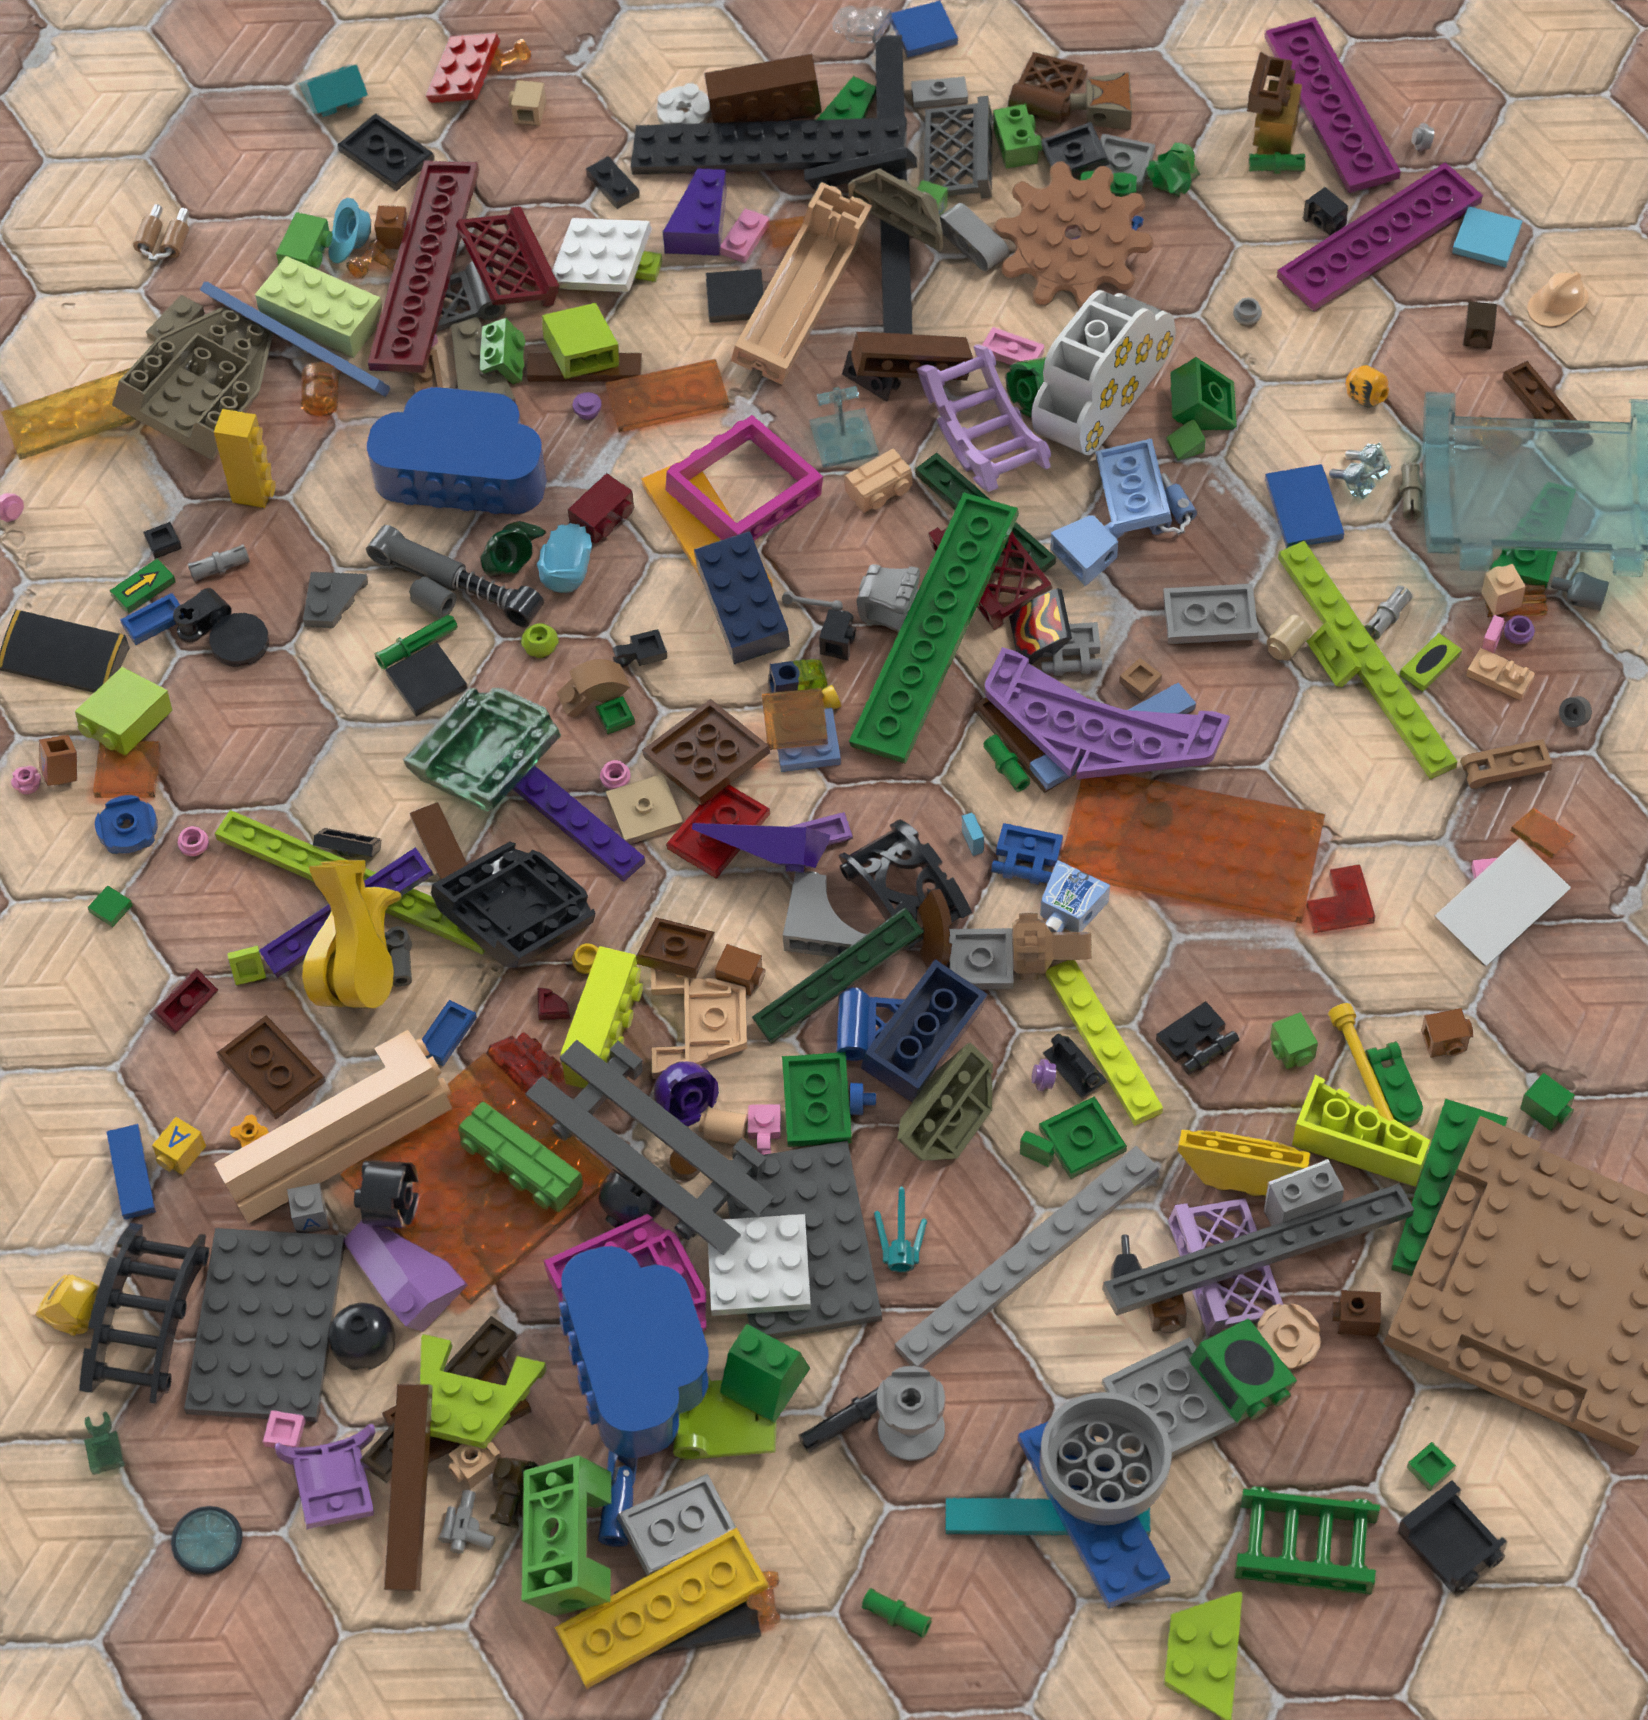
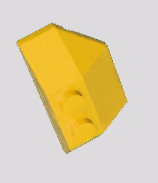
(1239, 1161)

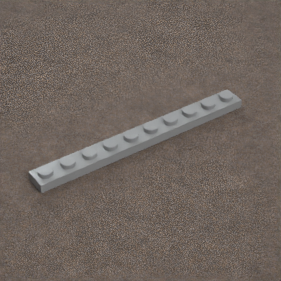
(1026, 1258)

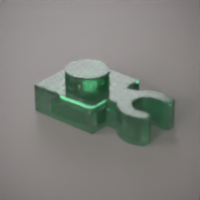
(104, 1448)

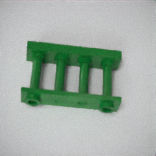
(1288, 1568)

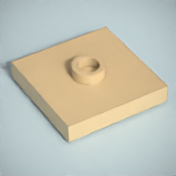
(644, 809)

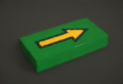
(142, 586)

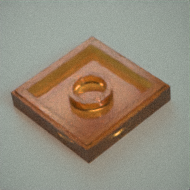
(794, 718)
(129, 773)

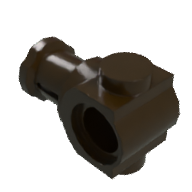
(509, 1483)

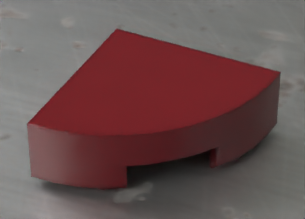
(551, 1006)

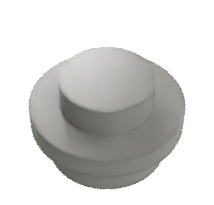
(1423, 137)
(1247, 311)

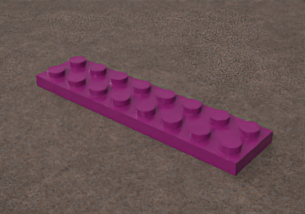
(1334, 106)
(1379, 236)

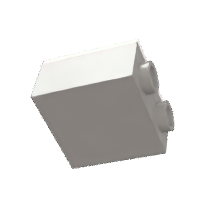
(1302, 1193)

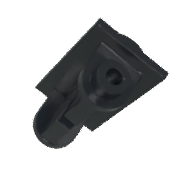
(877, 385)
(1074, 1066)

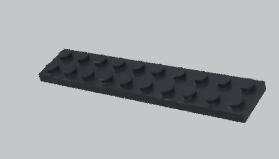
(762, 144)

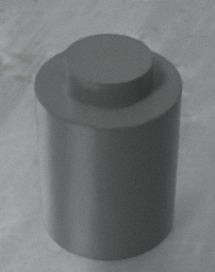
(432, 597)

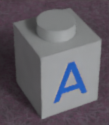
(308, 1208)

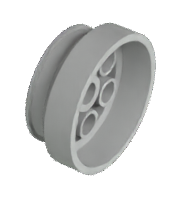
(1122, 1425)

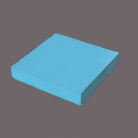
(1487, 236)

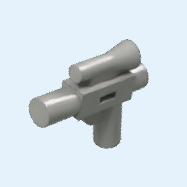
(463, 1527)

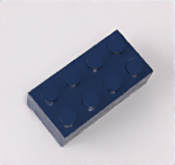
(742, 597)
(923, 1030)

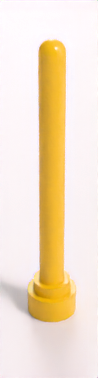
(1344, 1018)

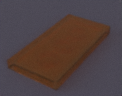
(667, 395)

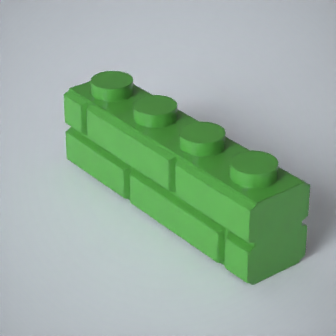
(520, 1157)

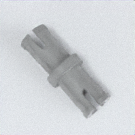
(218, 562)
(1388, 612)

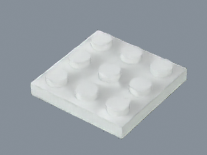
(601, 254)
(763, 1268)

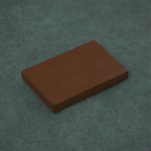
(271, 1067)

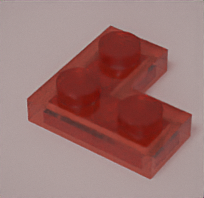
(1348, 907)

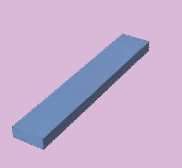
(1170, 700)

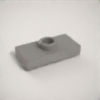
(939, 92)

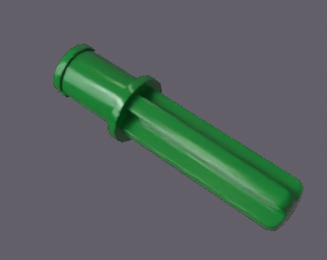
(405, 647)

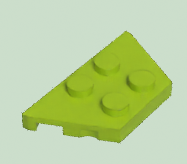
(1204, 1653)

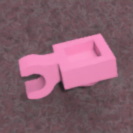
(764, 1125)

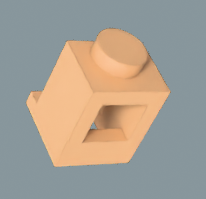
(473, 1470)

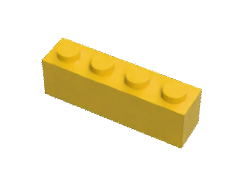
(244, 458)

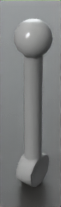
(788, 598)

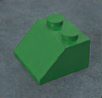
(1203, 395)
(762, 1373)

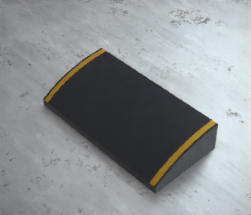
(61, 651)

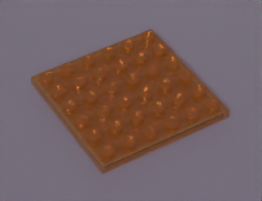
(463, 1205)

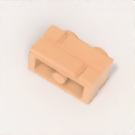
(878, 481)

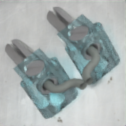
(1359, 475)

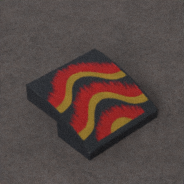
(1041, 626)

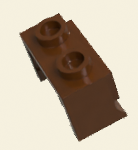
(1266, 101)

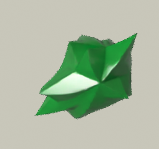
(1174, 169)

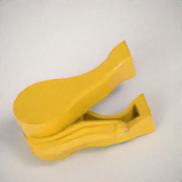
(349, 954)

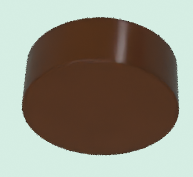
(682, 1168)

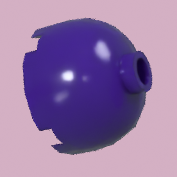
(686, 1091)

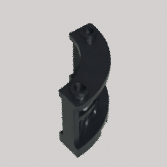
(899, 842)

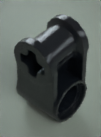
(202, 612)

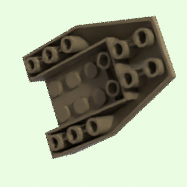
(195, 375)

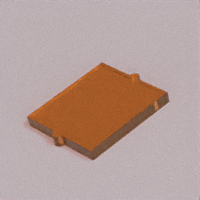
(1542, 833)

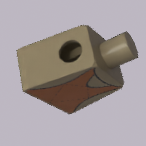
(1106, 101)

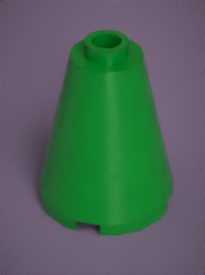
(1024, 383)

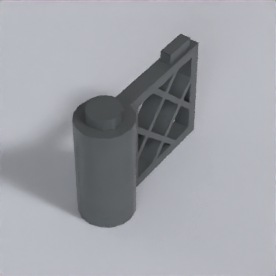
(476, 298)

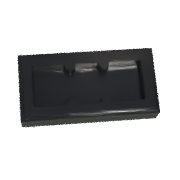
(347, 843)

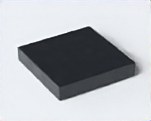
(1077, 148)
(733, 294)
(426, 679)

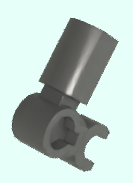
(399, 947)

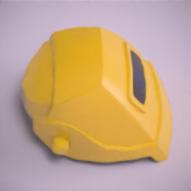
(68, 1304)

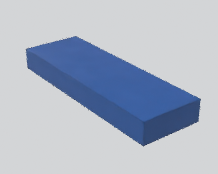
(131, 1171)

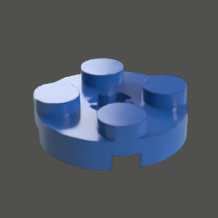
(127, 840)

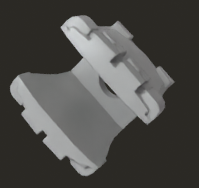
(887, 595)

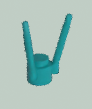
(900, 1254)

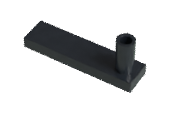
(846, 171)

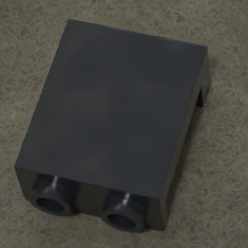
(1451, 1538)

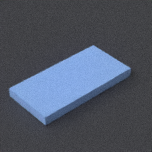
(1133, 486)

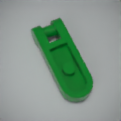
(1396, 1084)

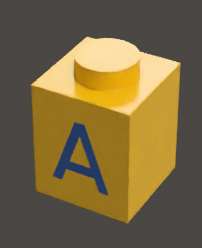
(178, 1146)

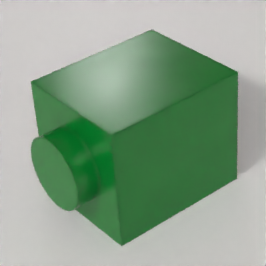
(1548, 1102)

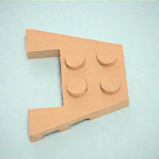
(712, 1019)

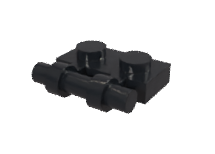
(1192, 1031)

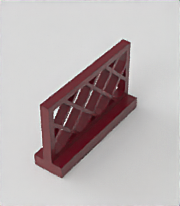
(527, 254)
(989, 603)

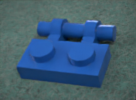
(1030, 846)

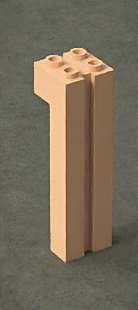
(802, 283)
(339, 1129)

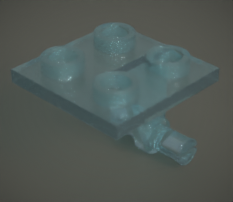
(844, 435)

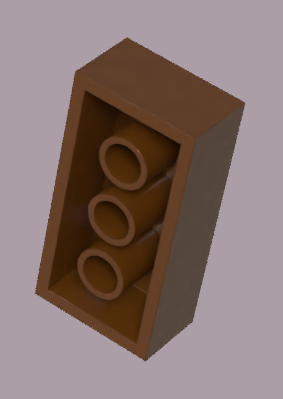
(764, 91)

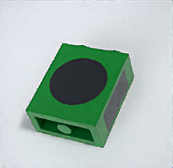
(1243, 1371)

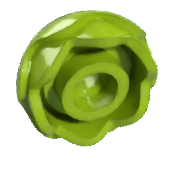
(543, 647)

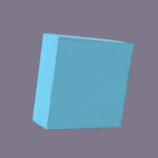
(972, 834)

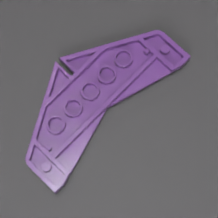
(1105, 736)

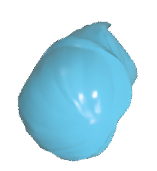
(565, 558)

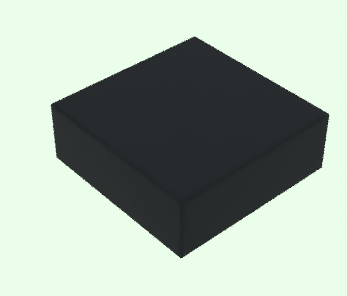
(162, 540)

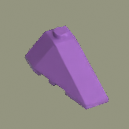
(404, 1274)

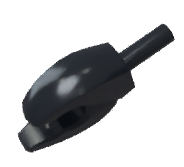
(1125, 1262)

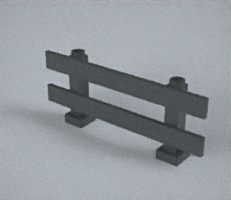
(610, 1082)

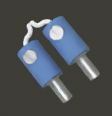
(1179, 506)

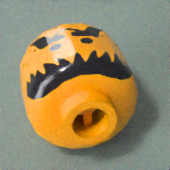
(1367, 386)

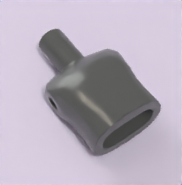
(1583, 590)

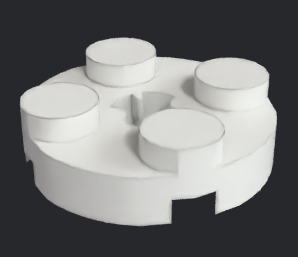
(683, 97)

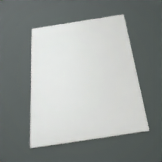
(1502, 902)

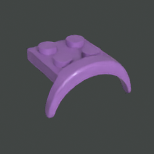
(331, 1479)

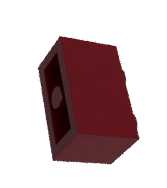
(602, 507)

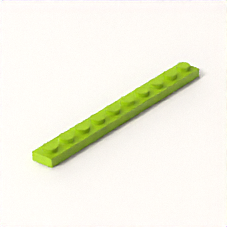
(1376, 672)
(298, 855)

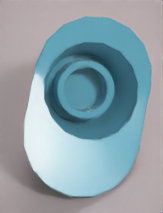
(350, 230)

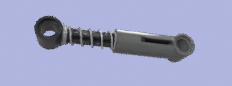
(393, 548)

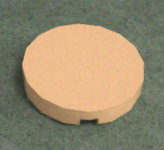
(1290, 1333)

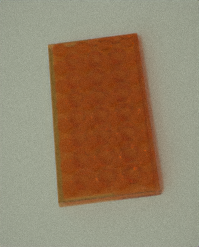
(1194, 845)

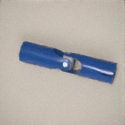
(621, 1499)

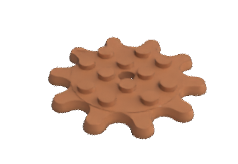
(1078, 263)

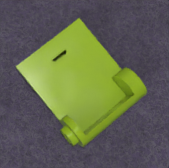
(722, 1429)

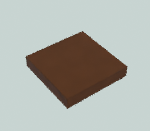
(675, 948)

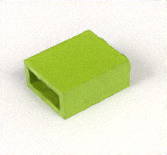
(580, 340)
(123, 711)

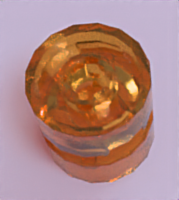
(319, 389)

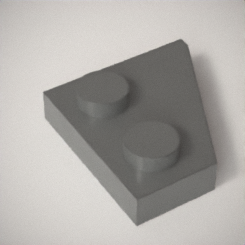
(330, 596)

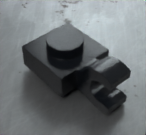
(643, 647)

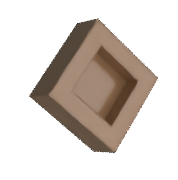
(1140, 678)

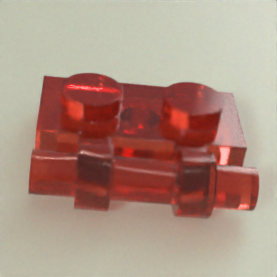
(524, 1061)

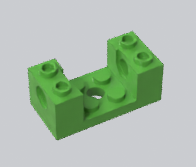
(556, 1568)

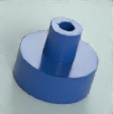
(858, 1098)

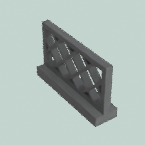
(981, 143)

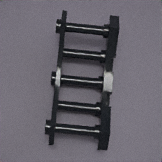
(111, 1297)

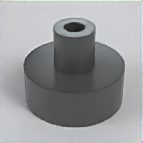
(1575, 711)

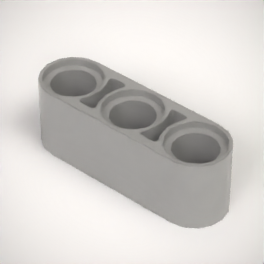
(973, 237)

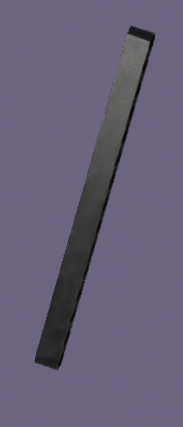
(894, 242)

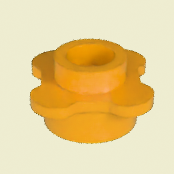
(249, 1123)

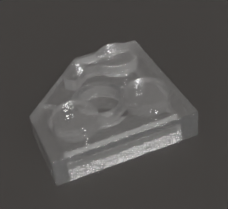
(862, 24)

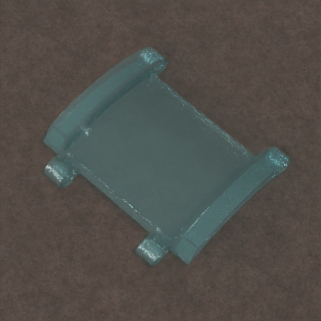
(1535, 485)

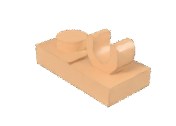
(1500, 674)

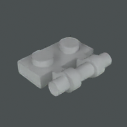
(1084, 642)

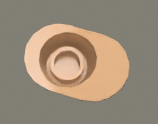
(1558, 300)

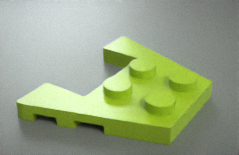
(470, 1408)

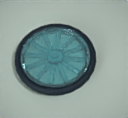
(206, 1540)

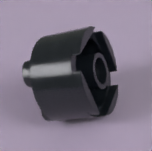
(387, 1193)

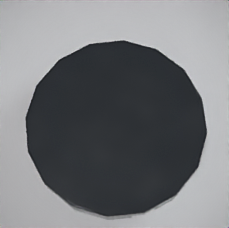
(239, 639)

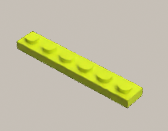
(1104, 1042)

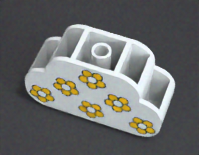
(1100, 369)

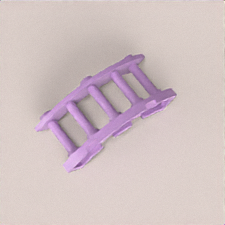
(960, 438)

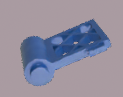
(858, 1021)

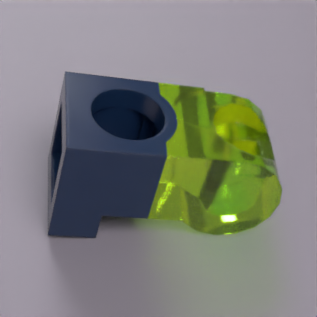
(797, 675)

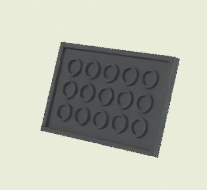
(840, 1268)
(265, 1324)

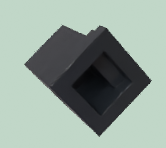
(1326, 211)
(837, 634)

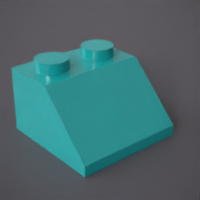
(334, 89)

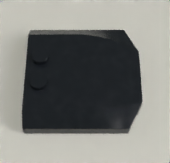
(513, 903)

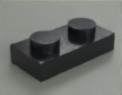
(612, 182)

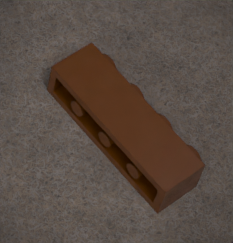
(902, 353)

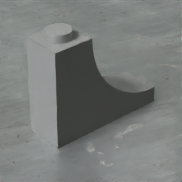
(812, 923)

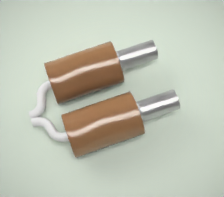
(172, 240)

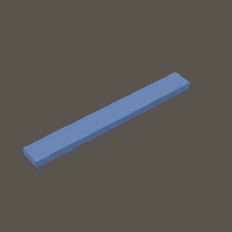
(295, 338)

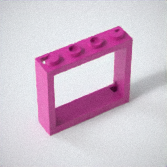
(768, 515)

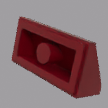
(184, 1001)

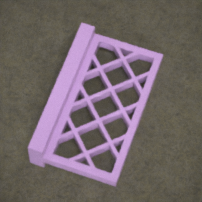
(1209, 1298)

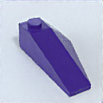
(782, 845)

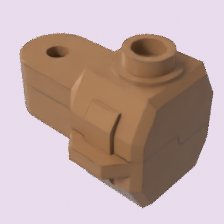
(1037, 946)

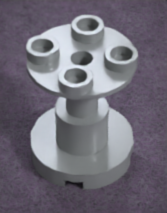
(911, 1413)

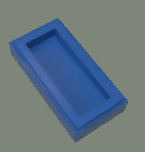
(151, 619)
(448, 1031)

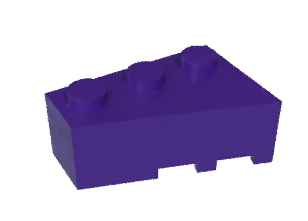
(699, 216)

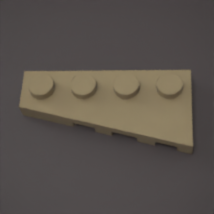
(467, 351)

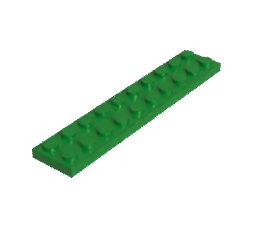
(934, 628)

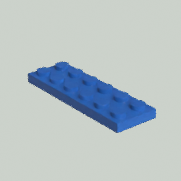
(1115, 1555)

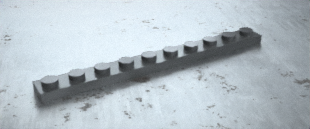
(1257, 1249)

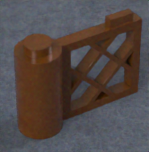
(1042, 99)

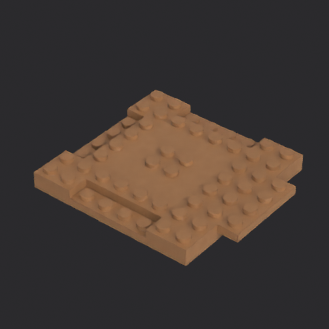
(1536, 1287)

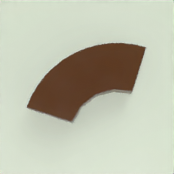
(935, 921)

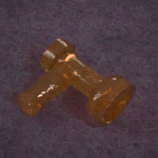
(520, 50)
(359, 265)
(766, 1603)

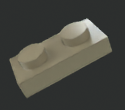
(177, 315)

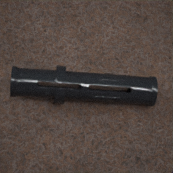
(834, 1425)

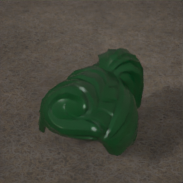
(510, 548)

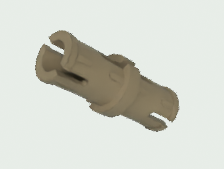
(1411, 491)

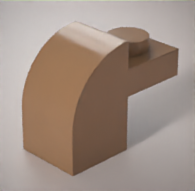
(592, 681)

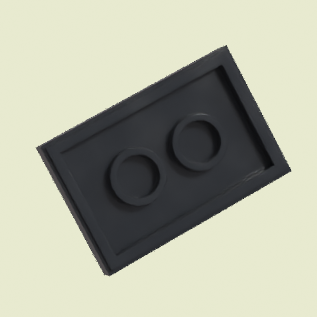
(385, 151)

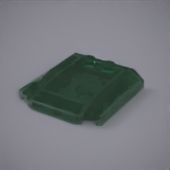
(483, 746)

